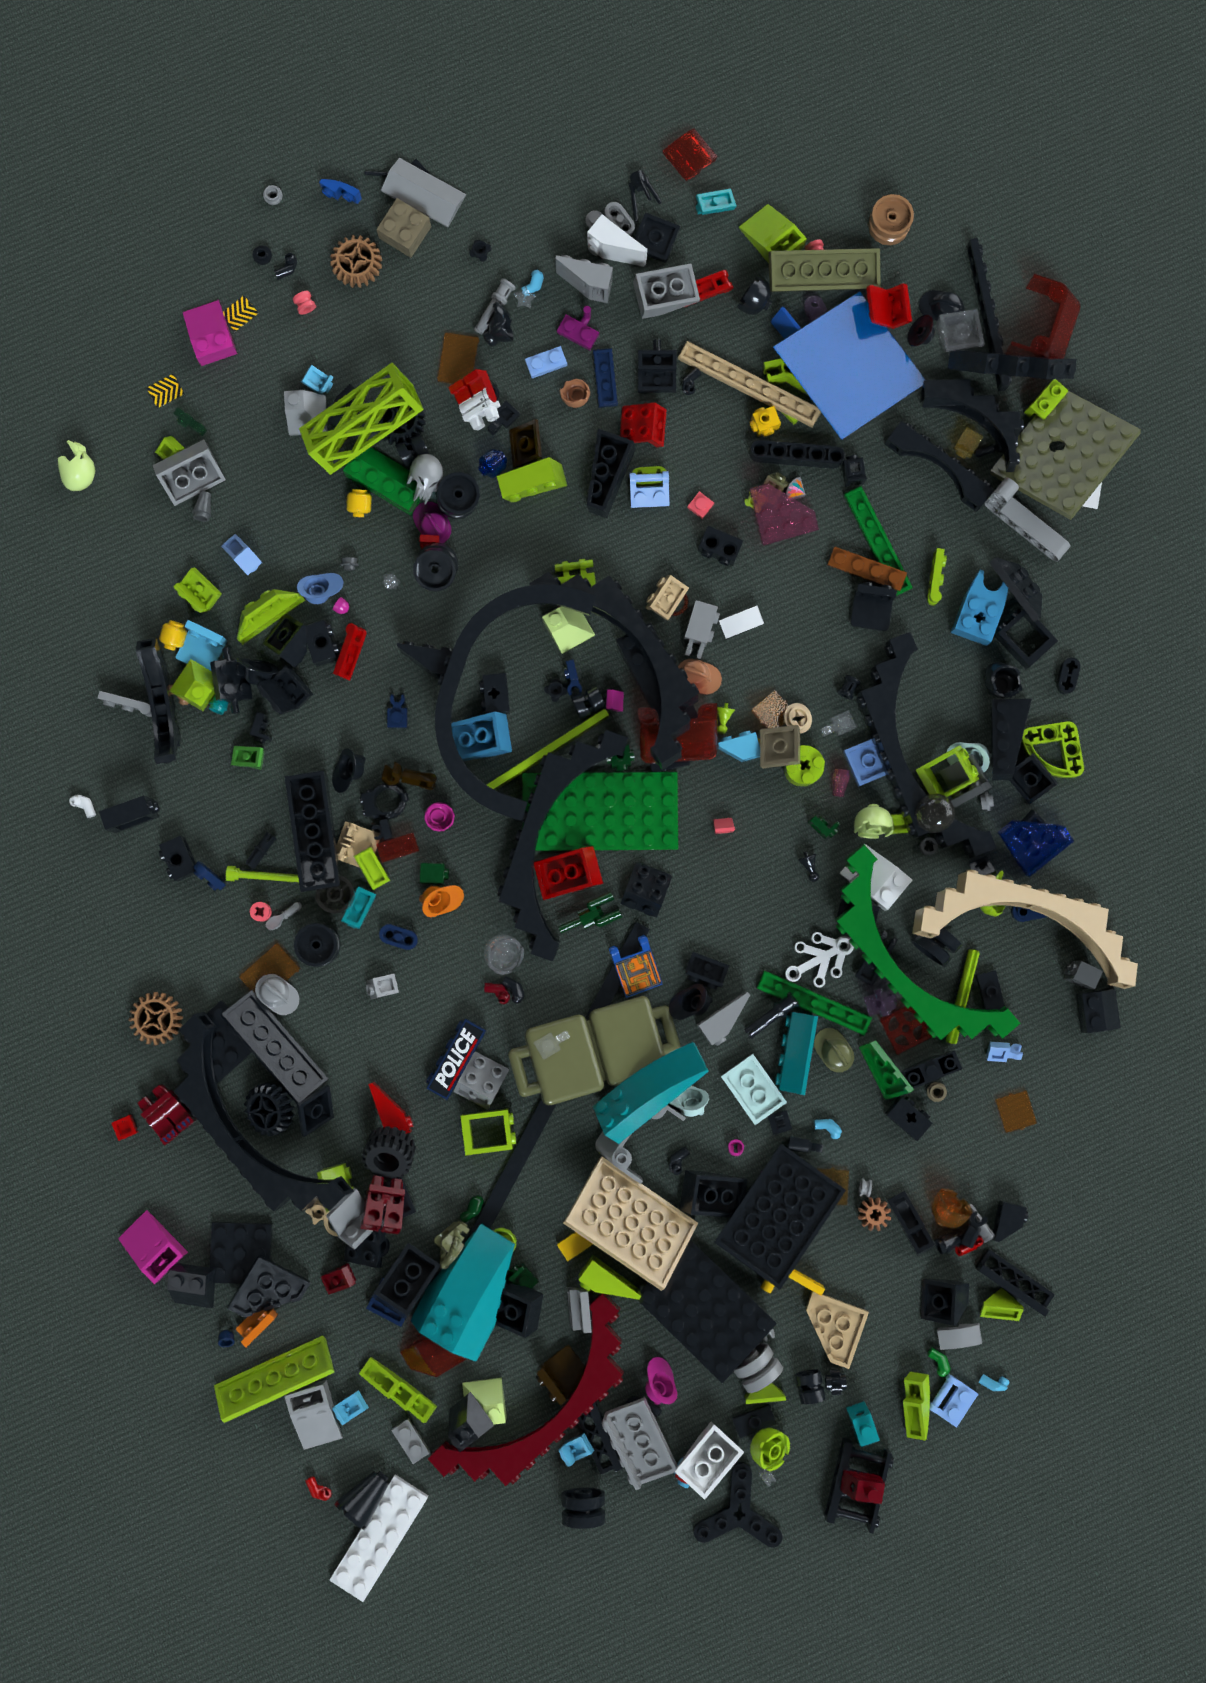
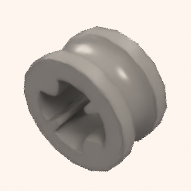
(865, 1188)

